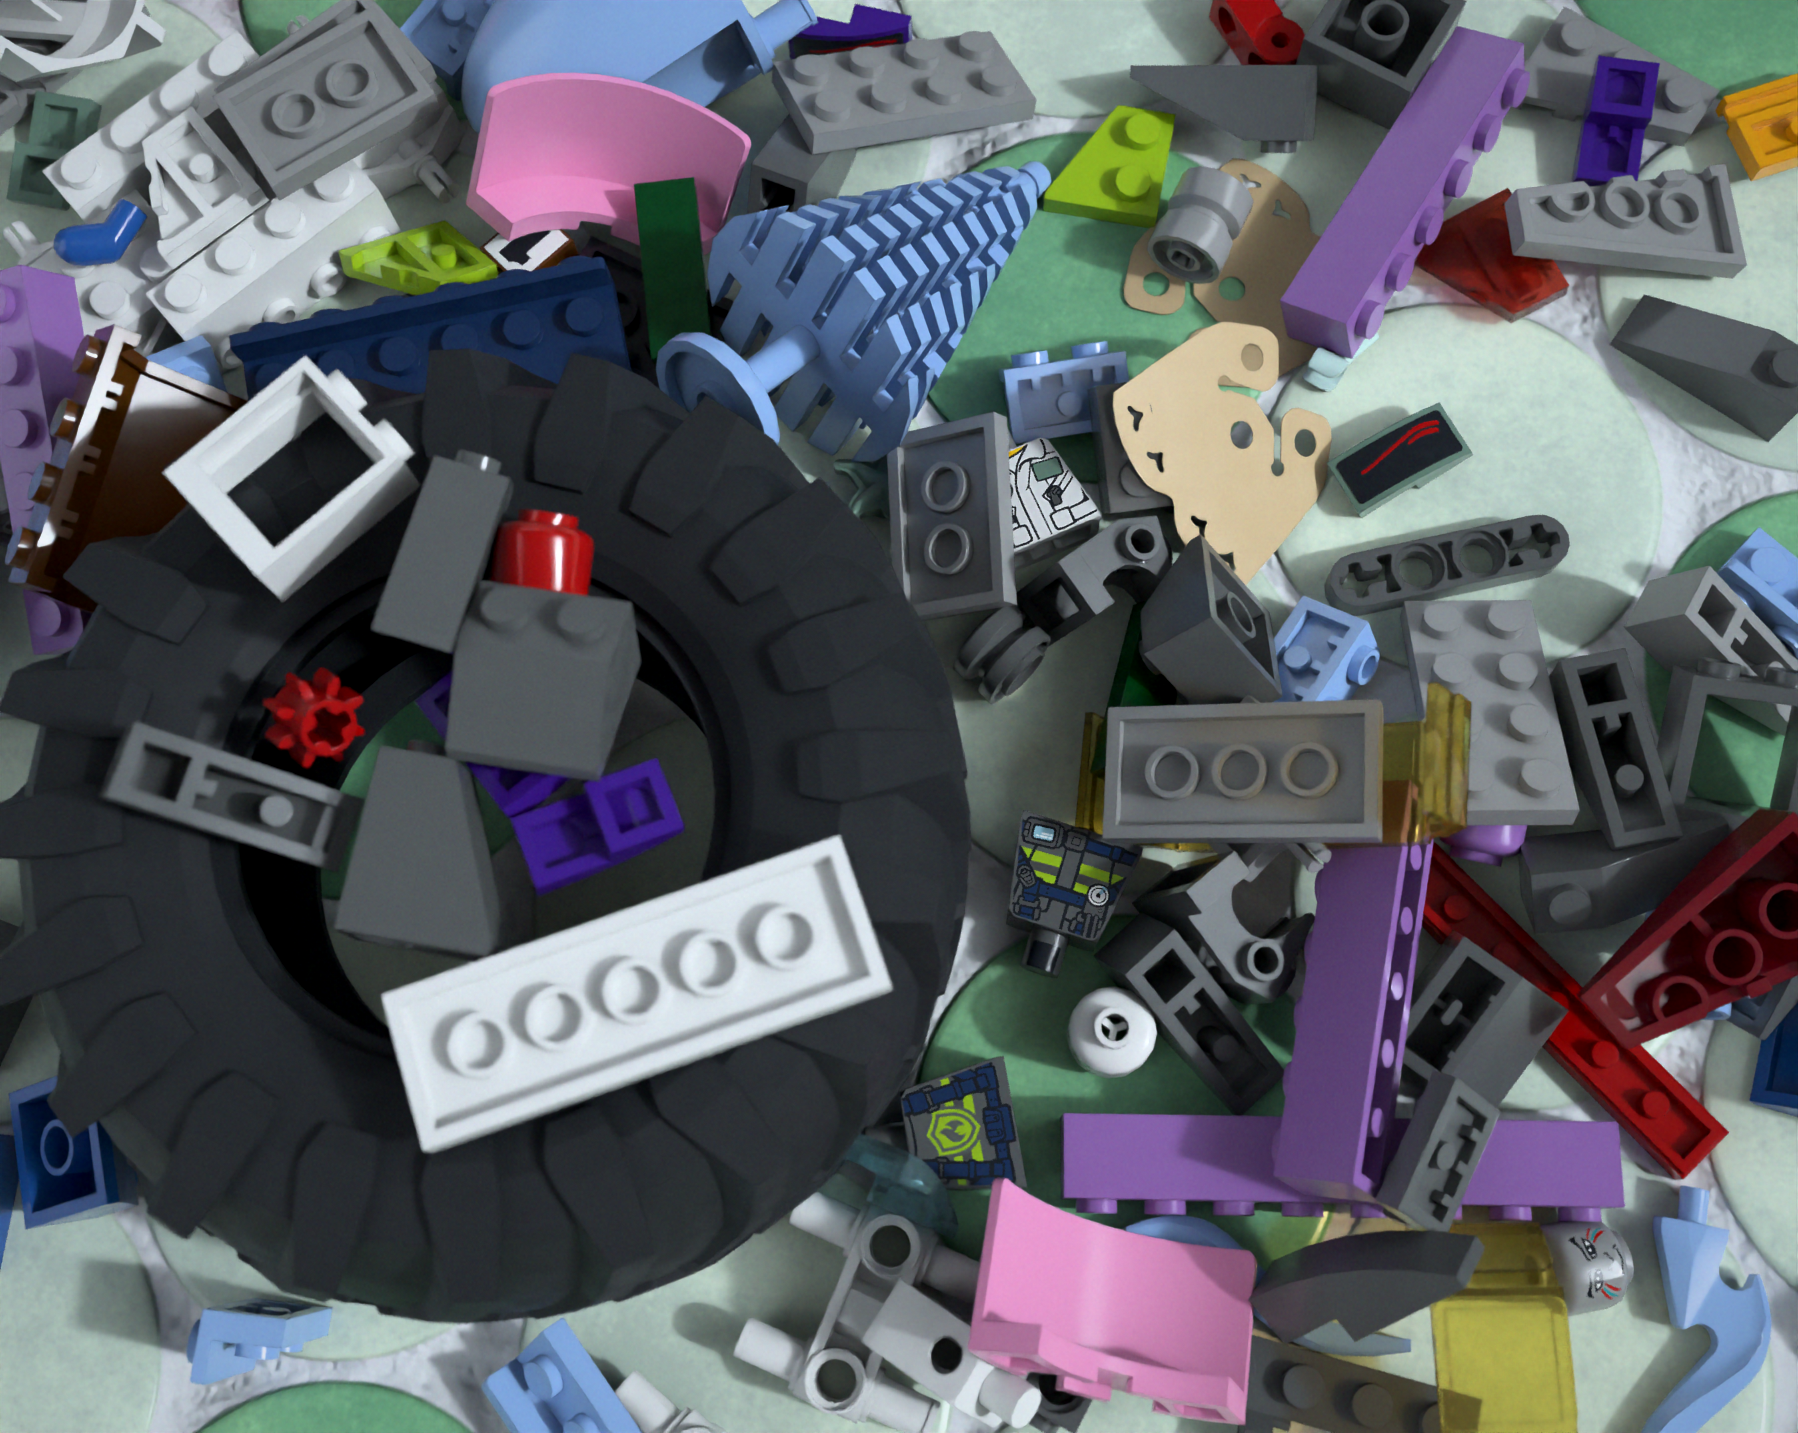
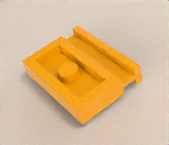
(1764, 126)

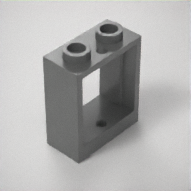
(1682, 727)

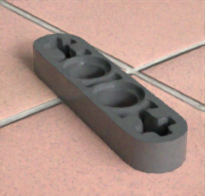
(1444, 560)

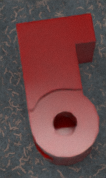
(1257, 31)

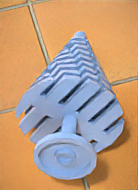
(855, 302)

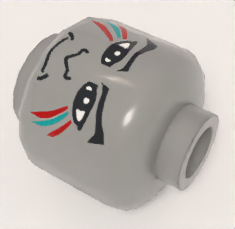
(1589, 1264)

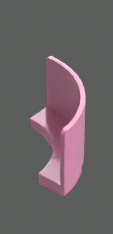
(578, 143)
(1113, 1309)

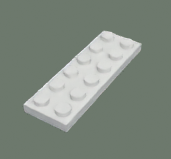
(634, 994)

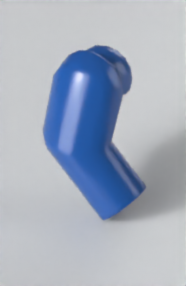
(101, 241)

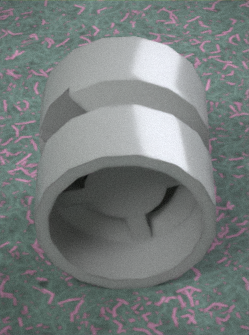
(1200, 225)

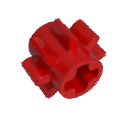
(314, 717)

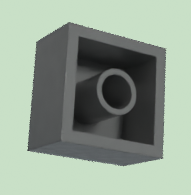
(1377, 51)

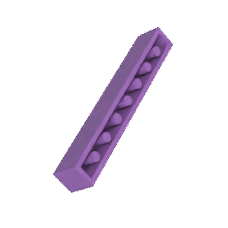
(1232, 1165)

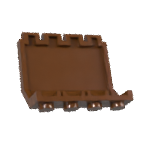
(110, 460)

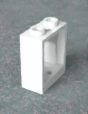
(262, 430)

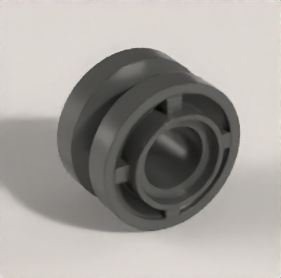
(1001, 653)

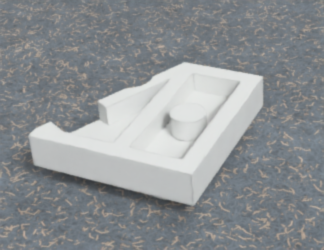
(195, 186)

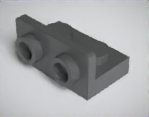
(1437, 1155)

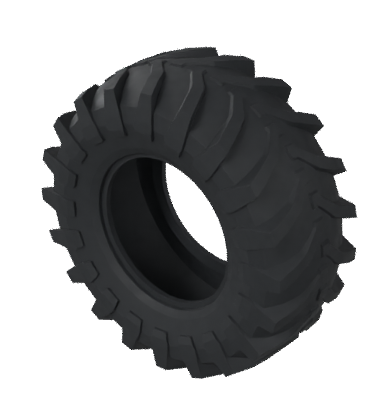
(203, 972)

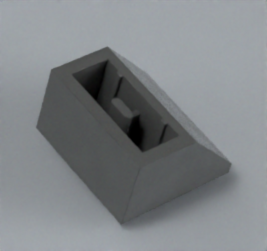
(1476, 1019)

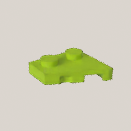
(1117, 170)
(418, 260)

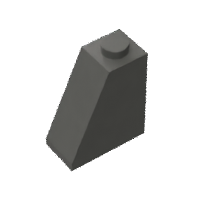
(791, 175)
(445, 551)
(422, 861)

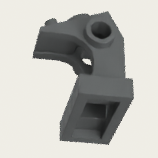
(1074, 588)
(1198, 905)

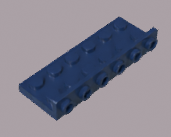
(518, 316)

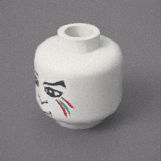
(1103, 1055)

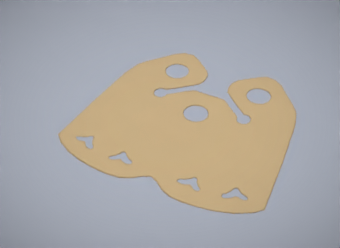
(1262, 257)
(1203, 470)

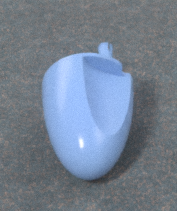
(672, 44)

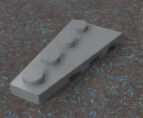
(1646, 224)

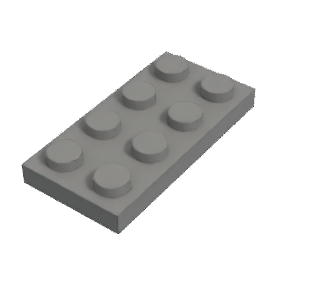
(902, 91)
(1516, 741)
(1245, 773)

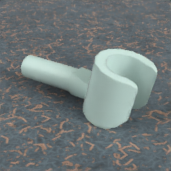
(1327, 368)

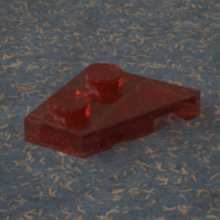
(1478, 261)

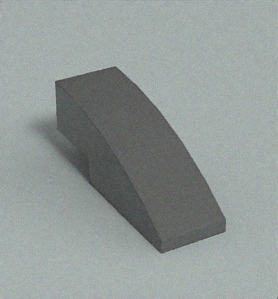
(1364, 1280)

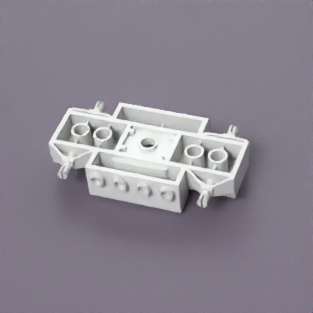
(266, 265)

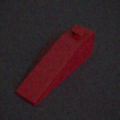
(1712, 939)

